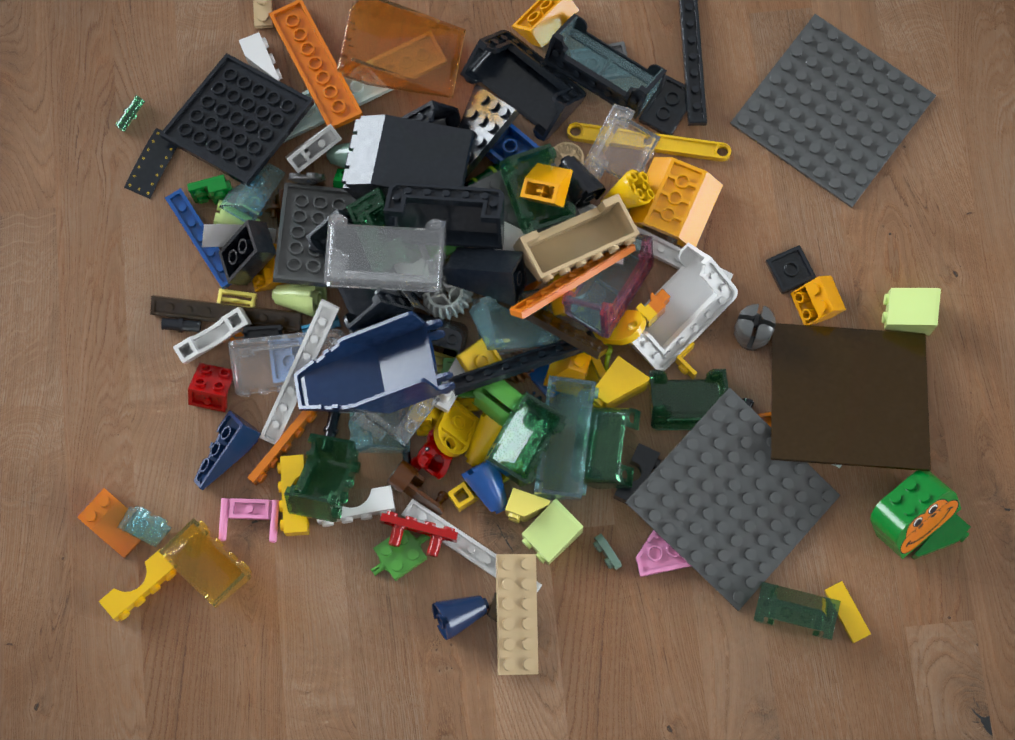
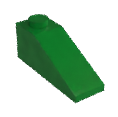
(947, 535)

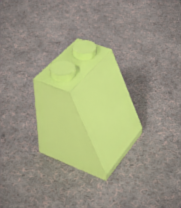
(911, 310)
(552, 532)

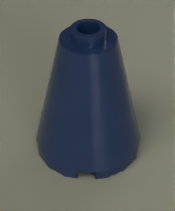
(458, 614)

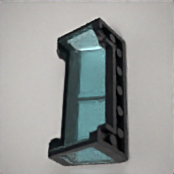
(602, 67)

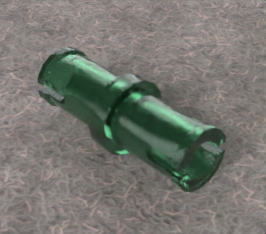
(130, 113)

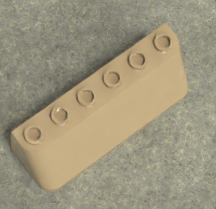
(578, 240)

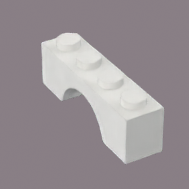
(214, 335)
(378, 502)

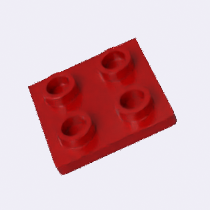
(210, 387)

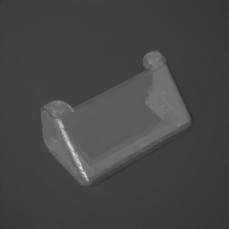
(385, 256)

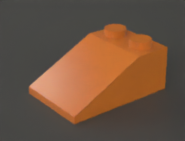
(104, 517)

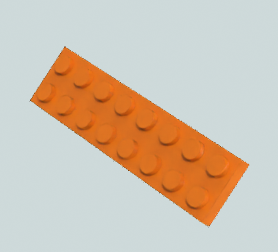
(315, 64)

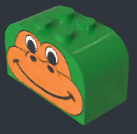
(913, 512)

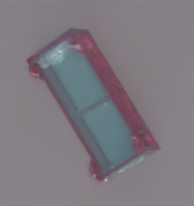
(606, 296)

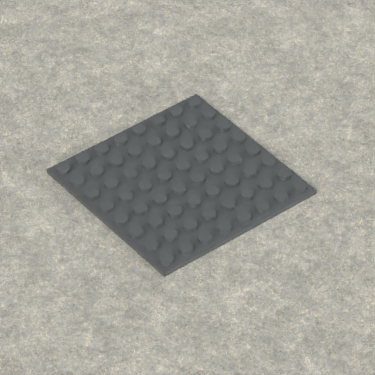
(833, 110)
(729, 503)

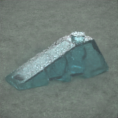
(250, 200)

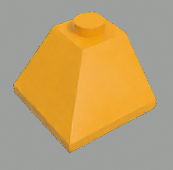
(571, 367)

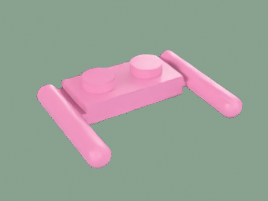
(251, 510)

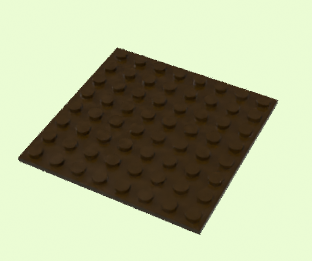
(849, 397)

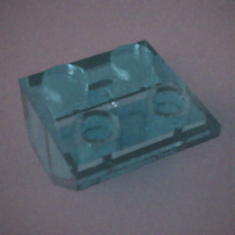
(143, 526)

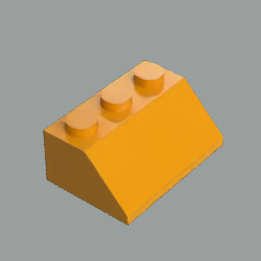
(544, 20)

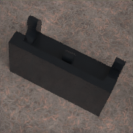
(262, 331)

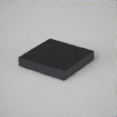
(790, 269)

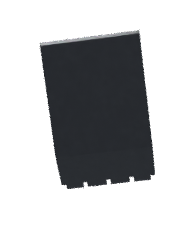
(404, 151)

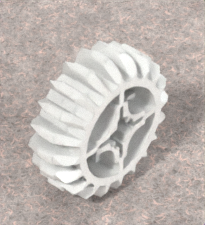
(441, 306)

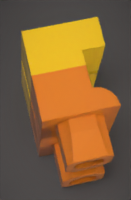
(655, 308)

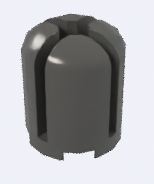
(763, 322)

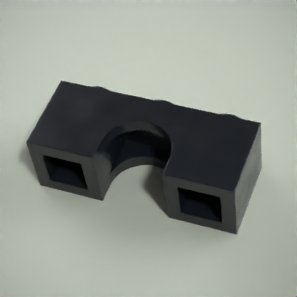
(645, 460)

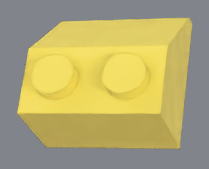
(524, 506)

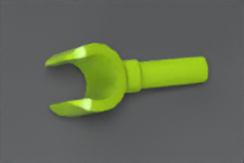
(607, 358)

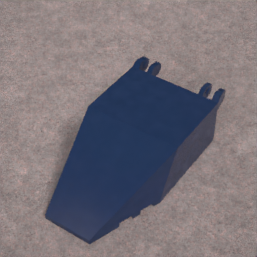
(375, 369)

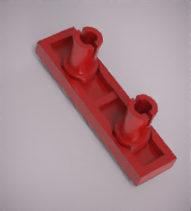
(428, 528)

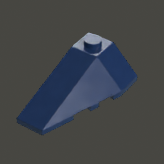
(233, 442)

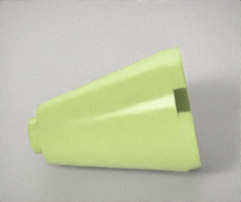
(299, 297)

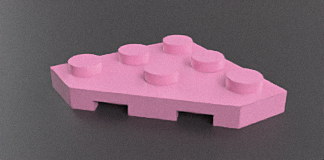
(658, 557)

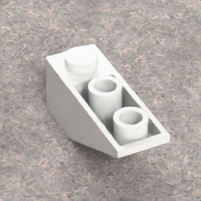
(257, 55)

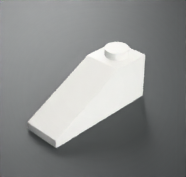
(313, 148)

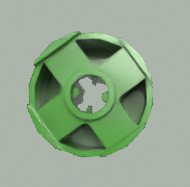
(489, 398)

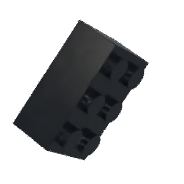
(247, 252)

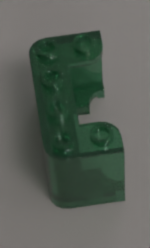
(531, 214)
(324, 479)

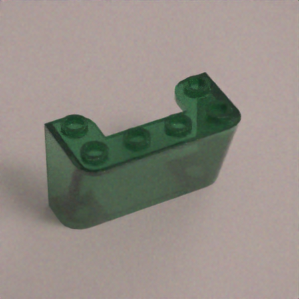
(524, 439)
(605, 447)

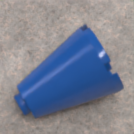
(488, 486)

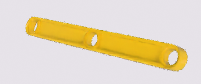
(666, 145)

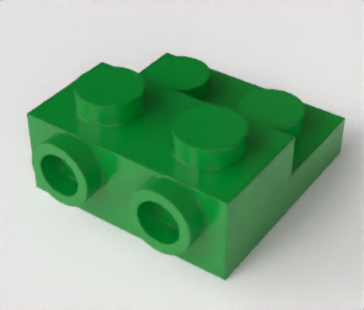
(210, 188)

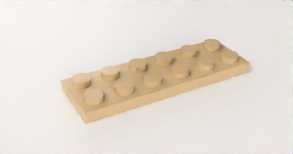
(516, 614)

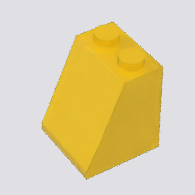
(620, 384)

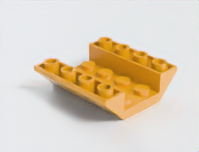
(681, 200)

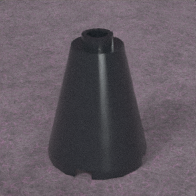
(583, 183)

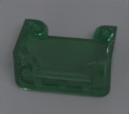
(683, 402)

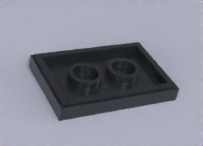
(665, 107)

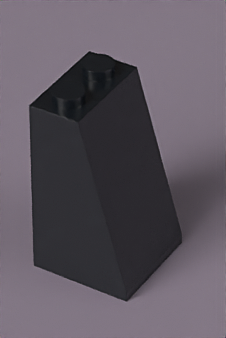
(488, 273)

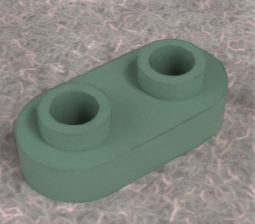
(603, 546)

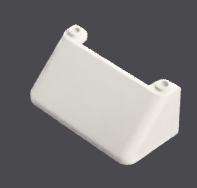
(697, 298)

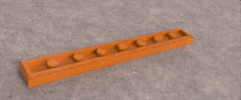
(568, 282)

